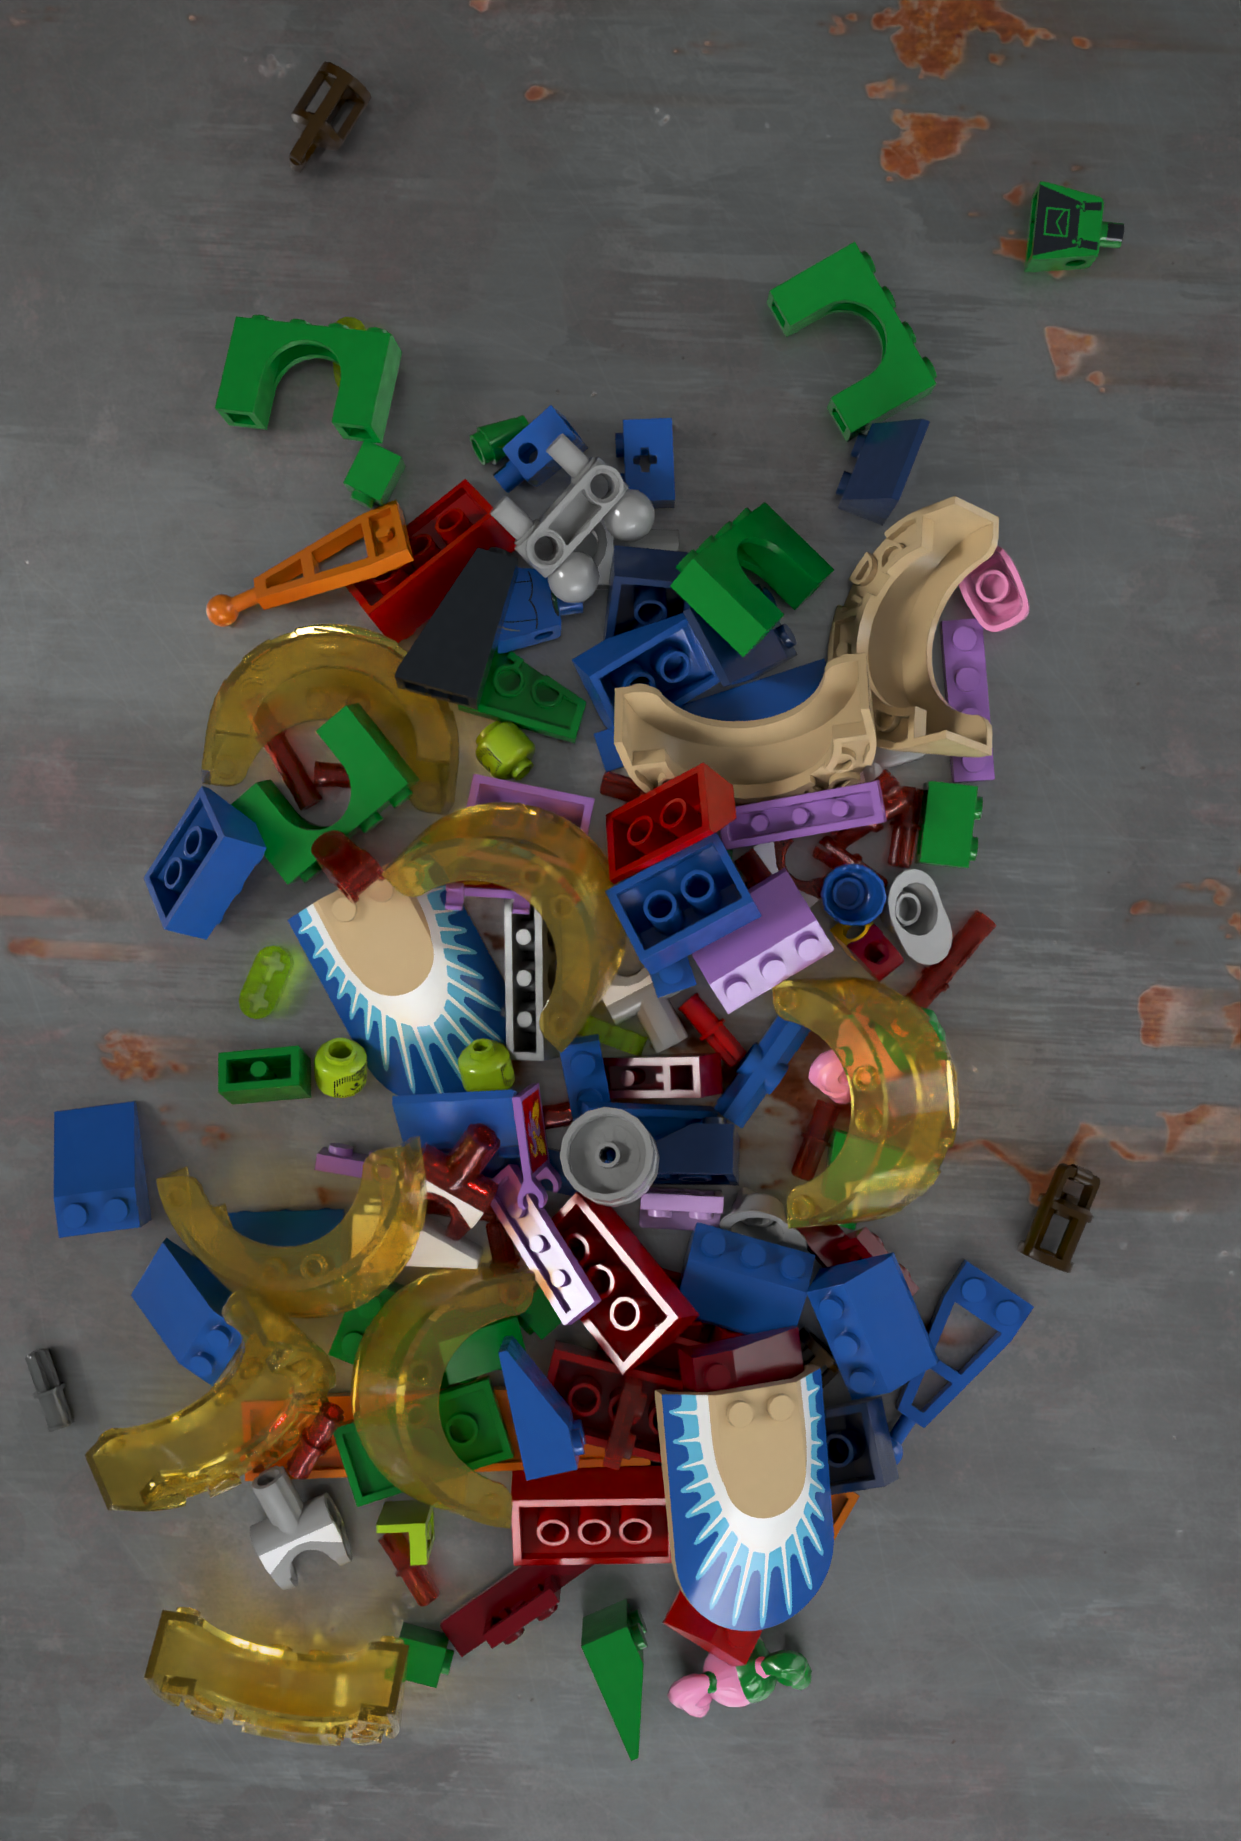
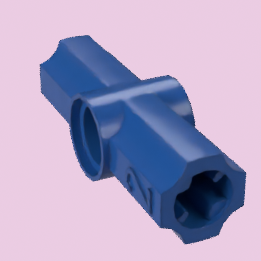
(761, 1070)

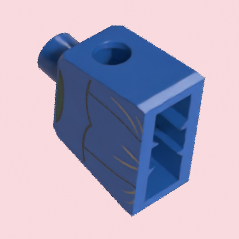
(533, 438)
(533, 613)

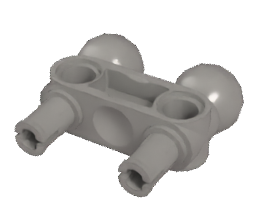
(572, 517)

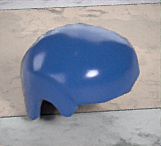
(853, 894)

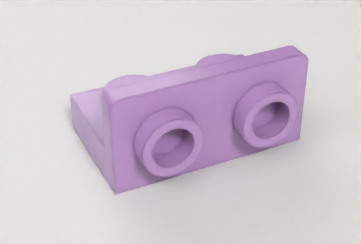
(680, 1208)

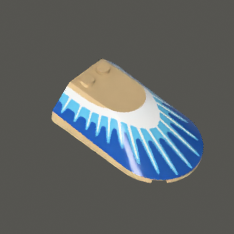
(405, 982)
(748, 1498)

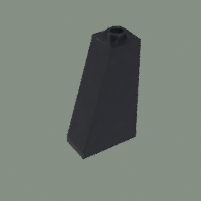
(461, 637)

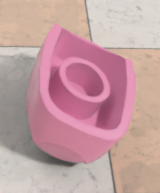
(996, 593)

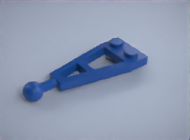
(988, 1302)

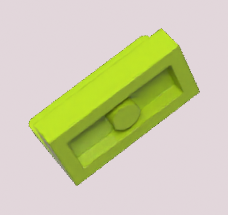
(414, 1518)

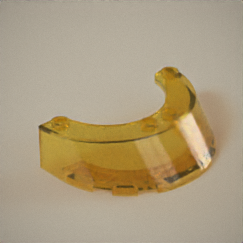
(310, 679)
(551, 868)
(899, 1094)
(325, 1274)
(400, 1379)
(231, 1429)
(277, 1691)

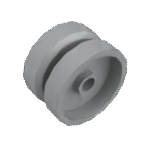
(585, 1152)

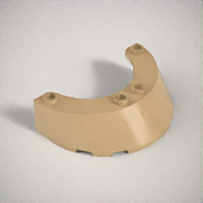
(894, 621)
(785, 755)

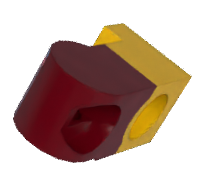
(869, 949)

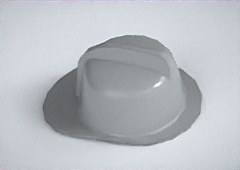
(917, 917)
(762, 1218)

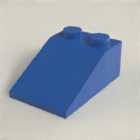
(654, 655)
(99, 1170)
(186, 1310)
(542, 1418)

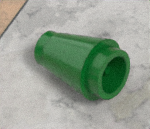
(491, 438)

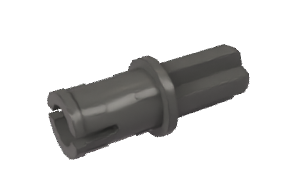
(49, 1390)

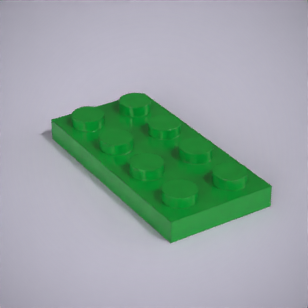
(469, 1422)

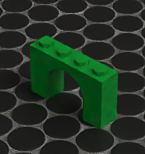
(848, 285)
(267, 349)
(725, 596)
(376, 779)

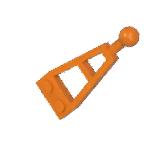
(386, 549)

